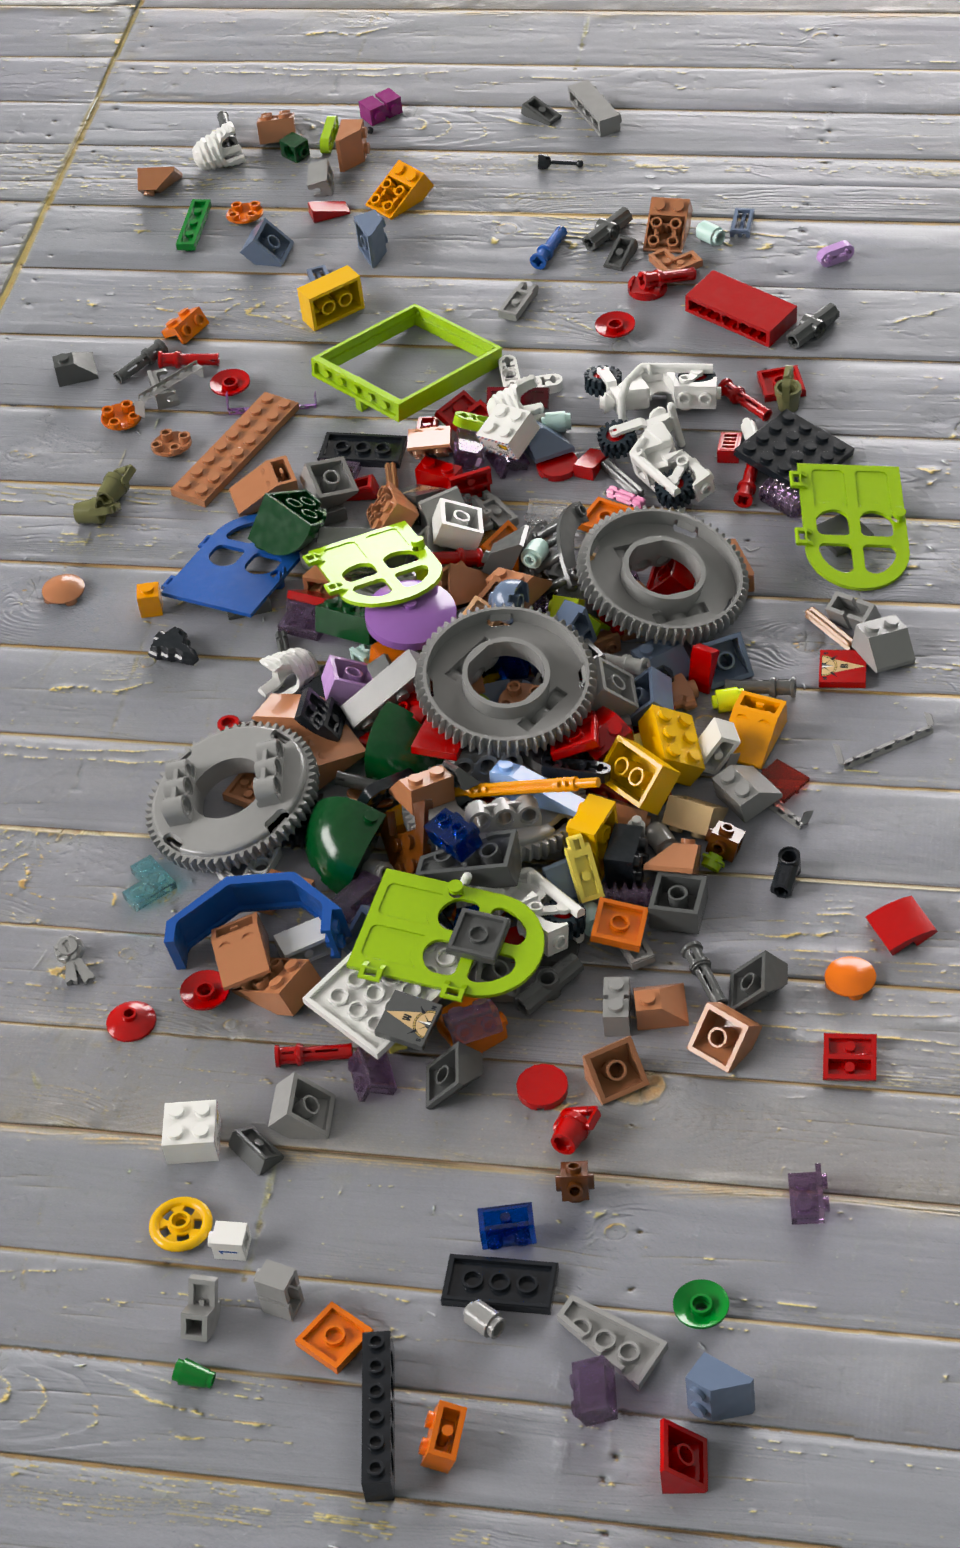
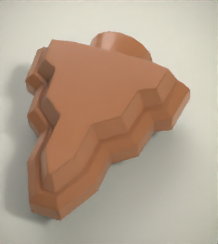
(684, 692)

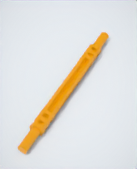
(528, 787)

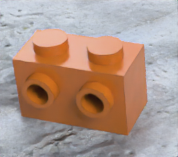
(443, 1436)

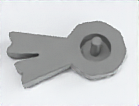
(69, 951)

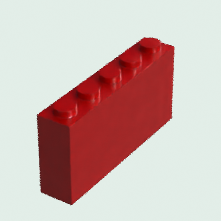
(741, 308)

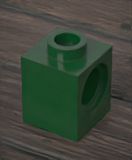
(294, 147)

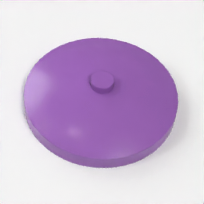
(411, 622)

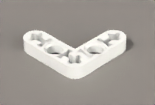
(551, 381)

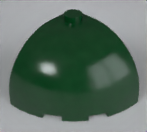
(287, 522)
(390, 744)
(341, 839)

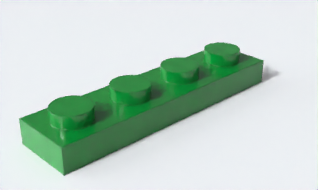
(193, 224)

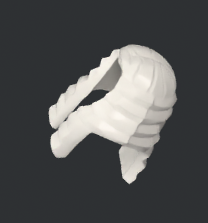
(209, 151)
(512, 395)
(283, 664)

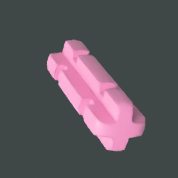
(625, 497)

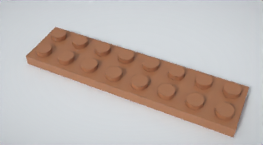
(234, 449)

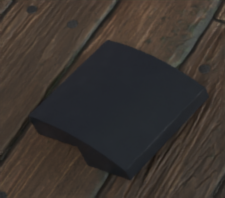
(320, 716)

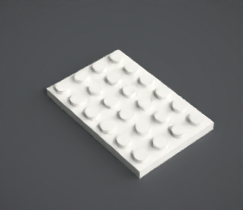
(358, 1004)

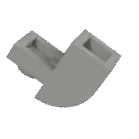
(203, 1308)

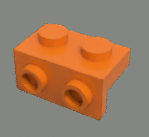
(186, 325)

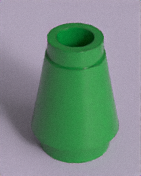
(192, 1374)

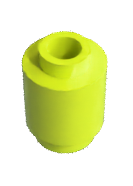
(725, 699)

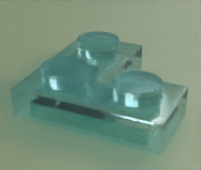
(153, 883)

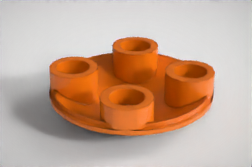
(244, 212)
(120, 416)
(850, 977)

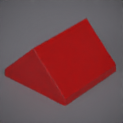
(682, 1460)

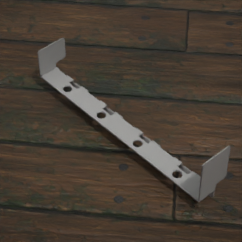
(140, 404)
(930, 722)
(806, 814)

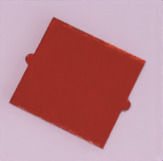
(785, 779)

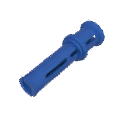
(546, 251)

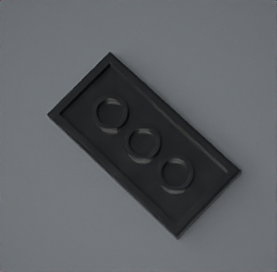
(368, 449)
(500, 1283)

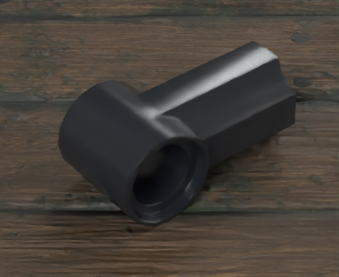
(786, 872)

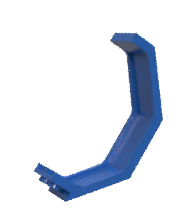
(251, 894)

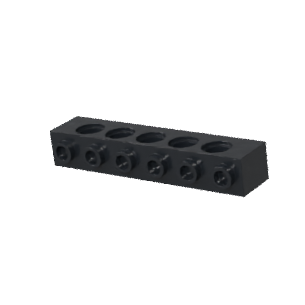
(378, 1416)

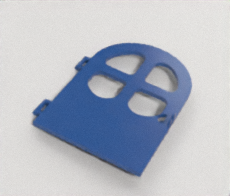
(229, 586)

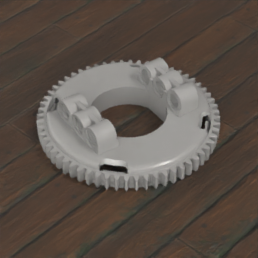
(647, 539)
(469, 646)
(283, 783)
(533, 824)

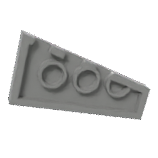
(626, 1346)

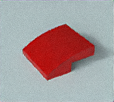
(460, 402)
(472, 482)
(901, 924)
(849, 1057)

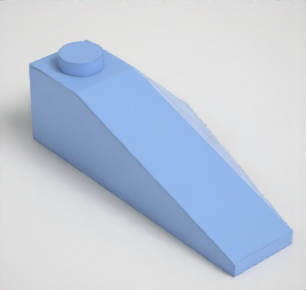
(559, 802)

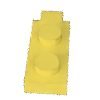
(583, 869)

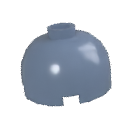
(509, 592)

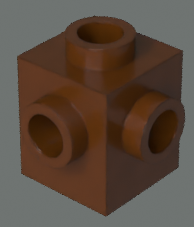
(725, 840)
(575, 1181)

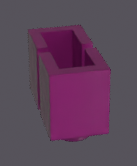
(376, 112)

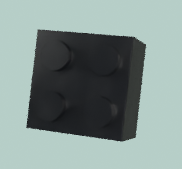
(625, 855)

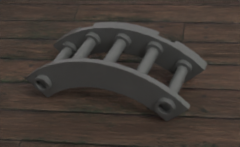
(565, 530)

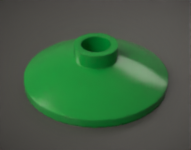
(697, 1295)

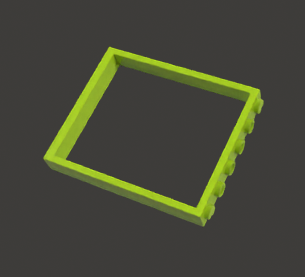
(326, 364)

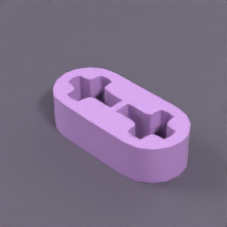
(835, 253)

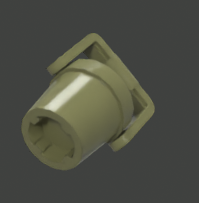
(788, 391)
(116, 485)
(94, 511)

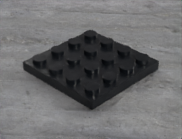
(791, 441)

